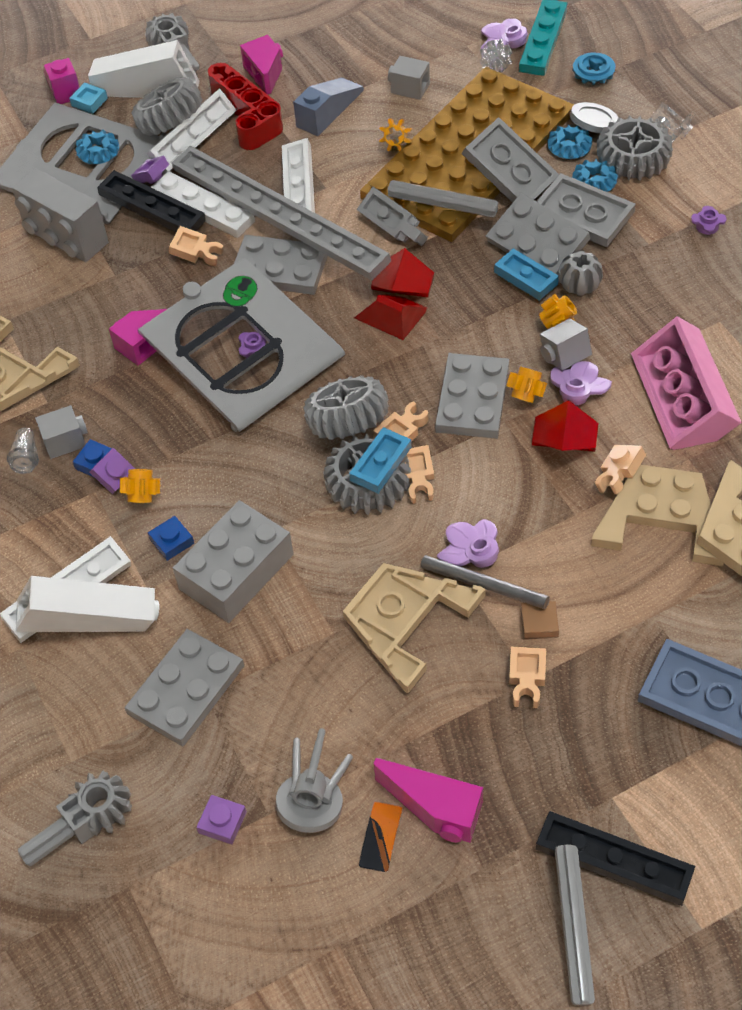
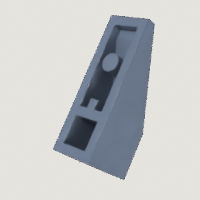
(324, 103)

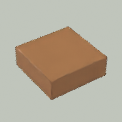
(539, 621)

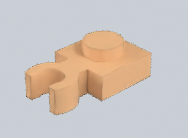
(192, 244)
(405, 425)
(620, 464)
(421, 471)
(527, 672)

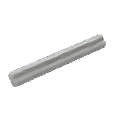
(443, 198)
(574, 925)

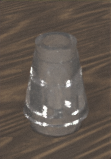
(23, 452)

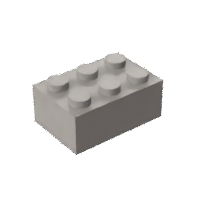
(60, 215)
(233, 561)

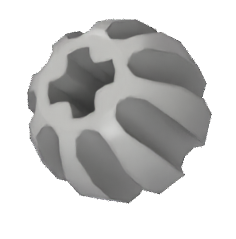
(580, 273)

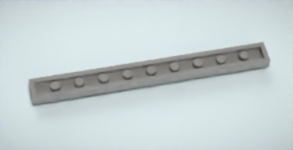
(282, 213)

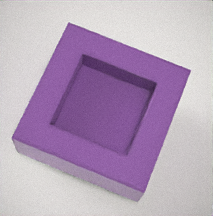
(151, 170)
(111, 469)
(221, 819)

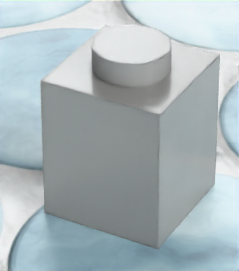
(409, 77)
(565, 344)
(62, 431)

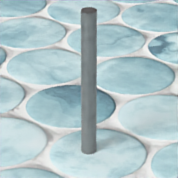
(487, 582)

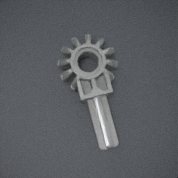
(167, 29)
(81, 817)

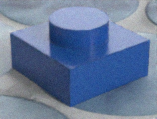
(90, 456)
(171, 538)

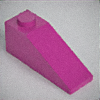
(438, 801)

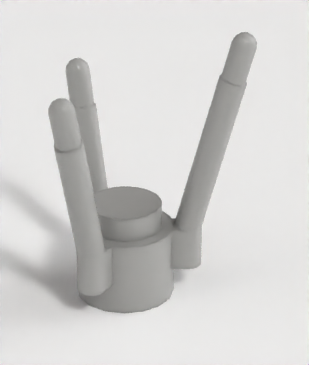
(311, 787)

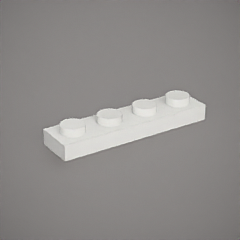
(194, 129)
(298, 173)
(217, 210)
(96, 565)

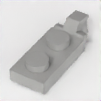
(391, 217)

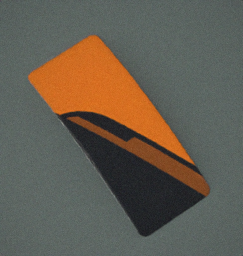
(380, 836)

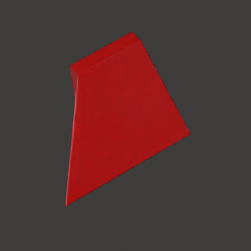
(404, 276)
(392, 315)
(565, 429)

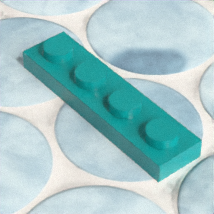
(543, 37)

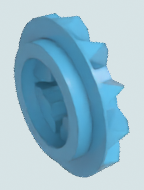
(596, 61)
(569, 149)
(97, 154)
(606, 180)

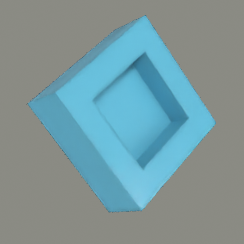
(88, 98)

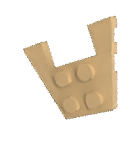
(21, 378)
(661, 500)
(723, 525)
(394, 606)

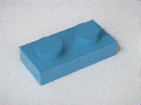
(526, 274)
(380, 460)

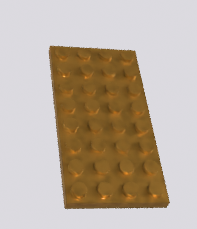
(436, 150)

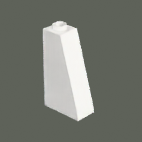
(141, 70)
(84, 606)

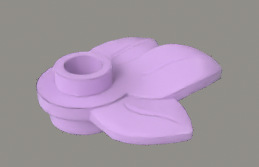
(509, 31)
(579, 382)
(471, 544)

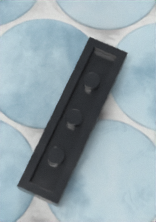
(150, 202)
(618, 858)

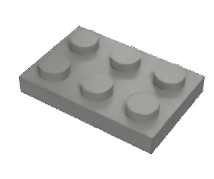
(509, 162)
(588, 208)
(537, 233)
(286, 263)
(472, 395)
(184, 687)

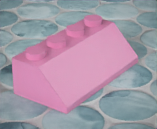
(685, 386)

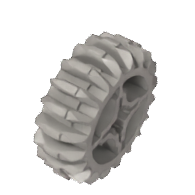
(167, 106)
(635, 147)
(346, 407)
(354, 495)

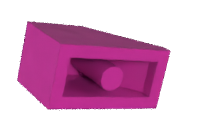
(263, 61)
(61, 79)
(128, 340)

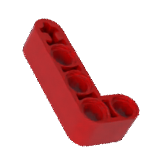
(258, 113)

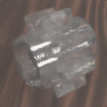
(496, 55)

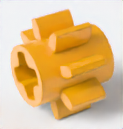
(387, 131)
(557, 310)
(526, 384)
(140, 485)

